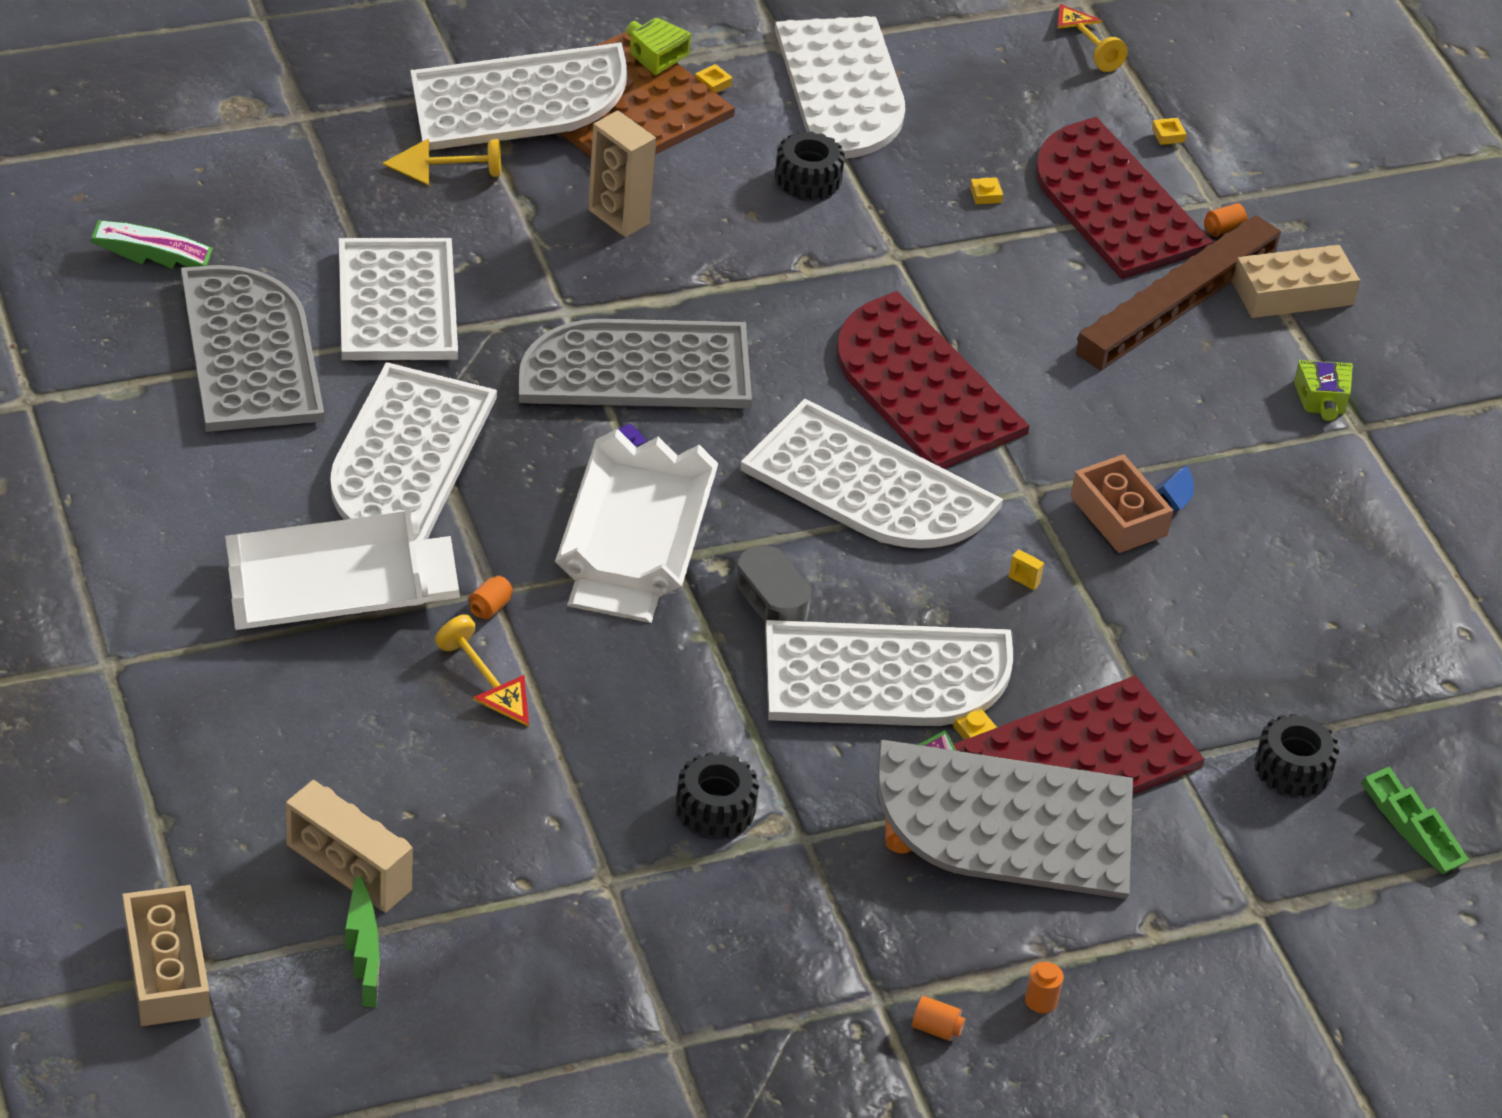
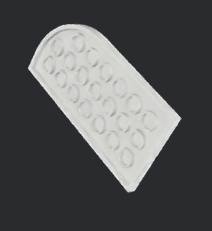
(843, 81)
(518, 95)
(408, 445)
(868, 481)
(883, 672)

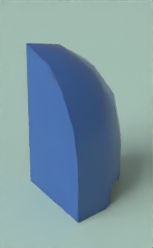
(1177, 488)

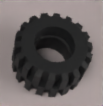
(809, 165)
(1296, 755)
(712, 813)

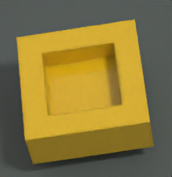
(714, 78)
(1168, 131)
(986, 191)
(1026, 569)
(973, 724)

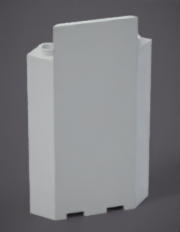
(634, 525)
(337, 570)

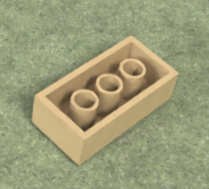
(621, 173)
(1295, 281)
(349, 844)
(166, 955)

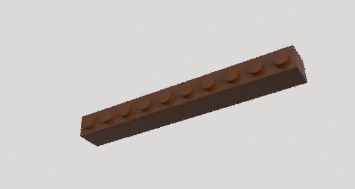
(1174, 294)

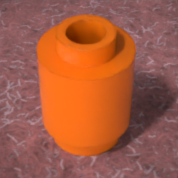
(490, 597)

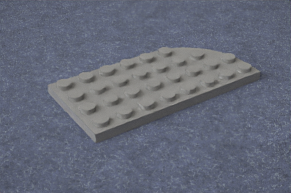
(250, 349)
(639, 364)
(1009, 818)

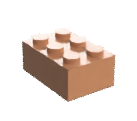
(1121, 503)

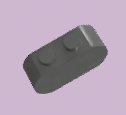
(773, 585)

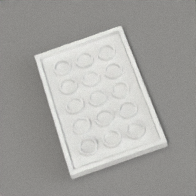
(397, 299)

